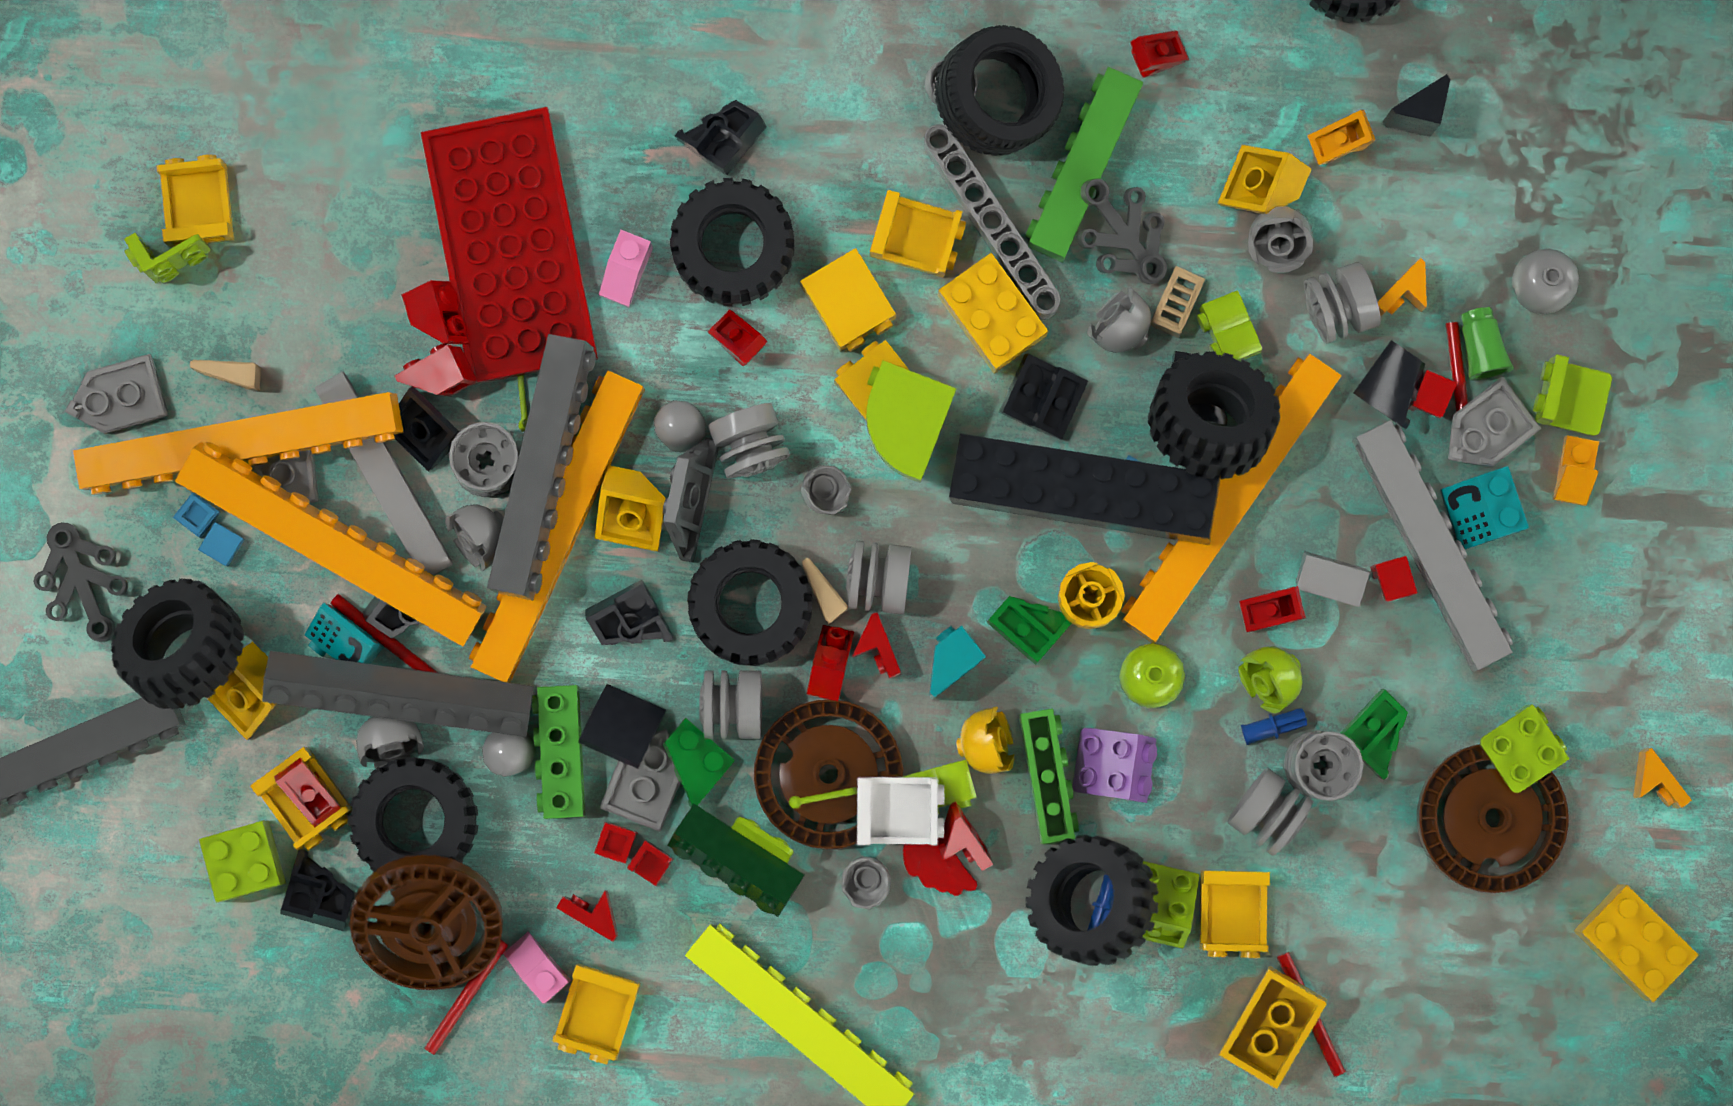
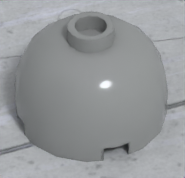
(1280, 239)
(1545, 281)
(1122, 323)
(476, 533)
(387, 740)

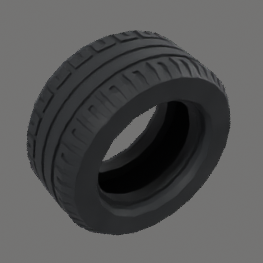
(1036, 70)

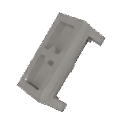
(1332, 578)

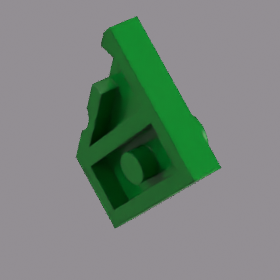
(1029, 626)
(1377, 731)
(696, 760)

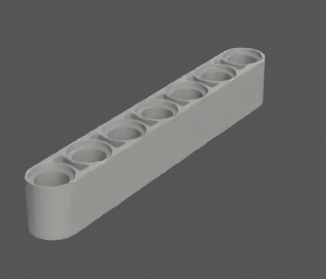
(990, 206)
(391, 488)

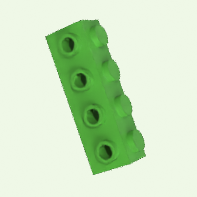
(559, 751)
(1046, 776)

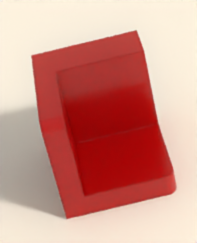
(1433, 394)
(1395, 578)
(615, 842)
(650, 863)

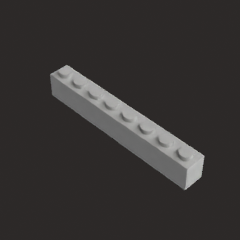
(1432, 545)

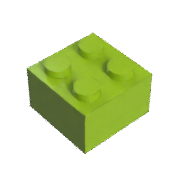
(242, 861)

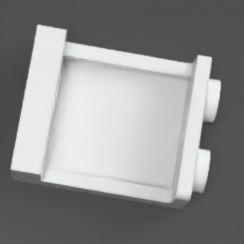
(899, 810)

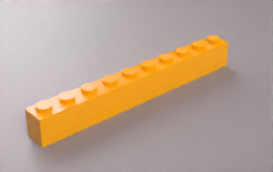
(244, 439)
(593, 450)
(330, 542)
(1187, 561)

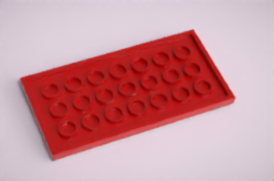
(507, 240)

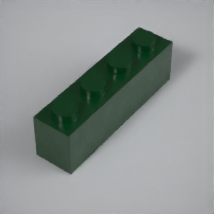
(735, 860)

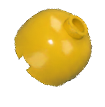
(1090, 595)
(986, 741)

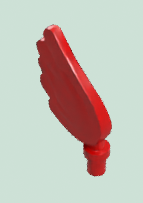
(933, 871)

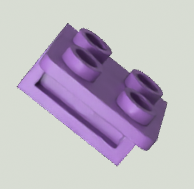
(1114, 764)

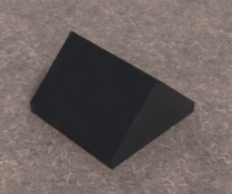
(1421, 111)
(425, 430)

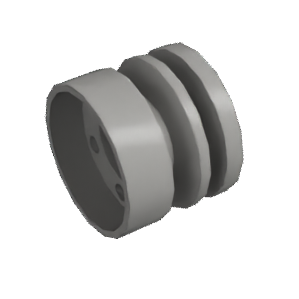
(1348, 300)
(749, 440)
(478, 442)
(879, 577)
(732, 704)
(1342, 767)
(1270, 812)

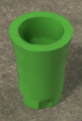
(1484, 345)

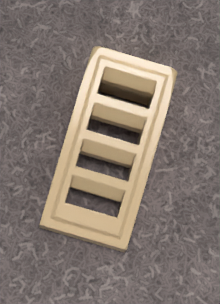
(1165, 324)
(237, 373)
(828, 599)

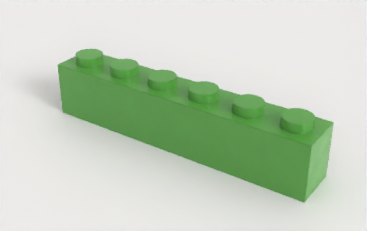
(1087, 160)

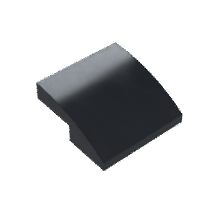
(1043, 396)
(622, 726)

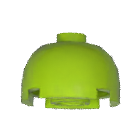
(1152, 675)
(1272, 676)

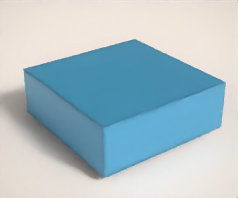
(196, 514)
(221, 544)

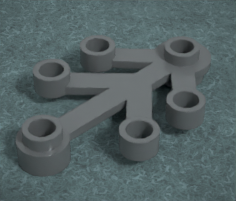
(1127, 234)
(78, 577)

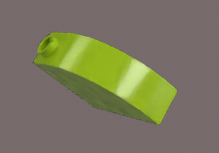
(905, 417)

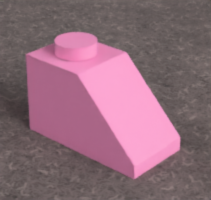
(625, 268)
(536, 968)

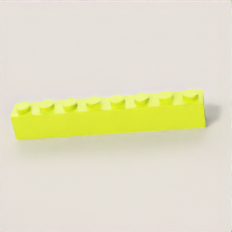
(797, 1021)

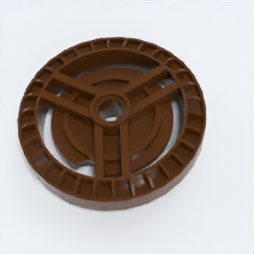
(811, 752)
(1471, 835)
(432, 892)

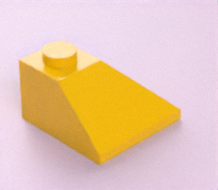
(1263, 180)
(629, 510)
(243, 693)

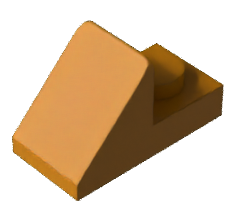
(1342, 137)
(1411, 286)
(1576, 470)
(1653, 773)

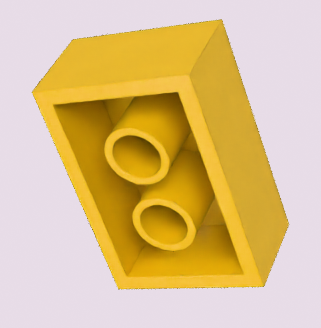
(992, 313)
(1636, 943)
(1273, 1027)

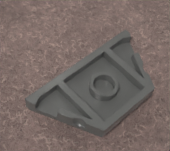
(689, 496)

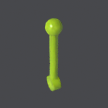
(523, 406)
(795, 801)

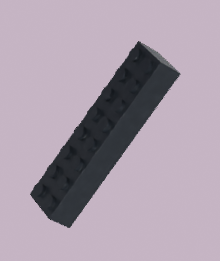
(1084, 489)

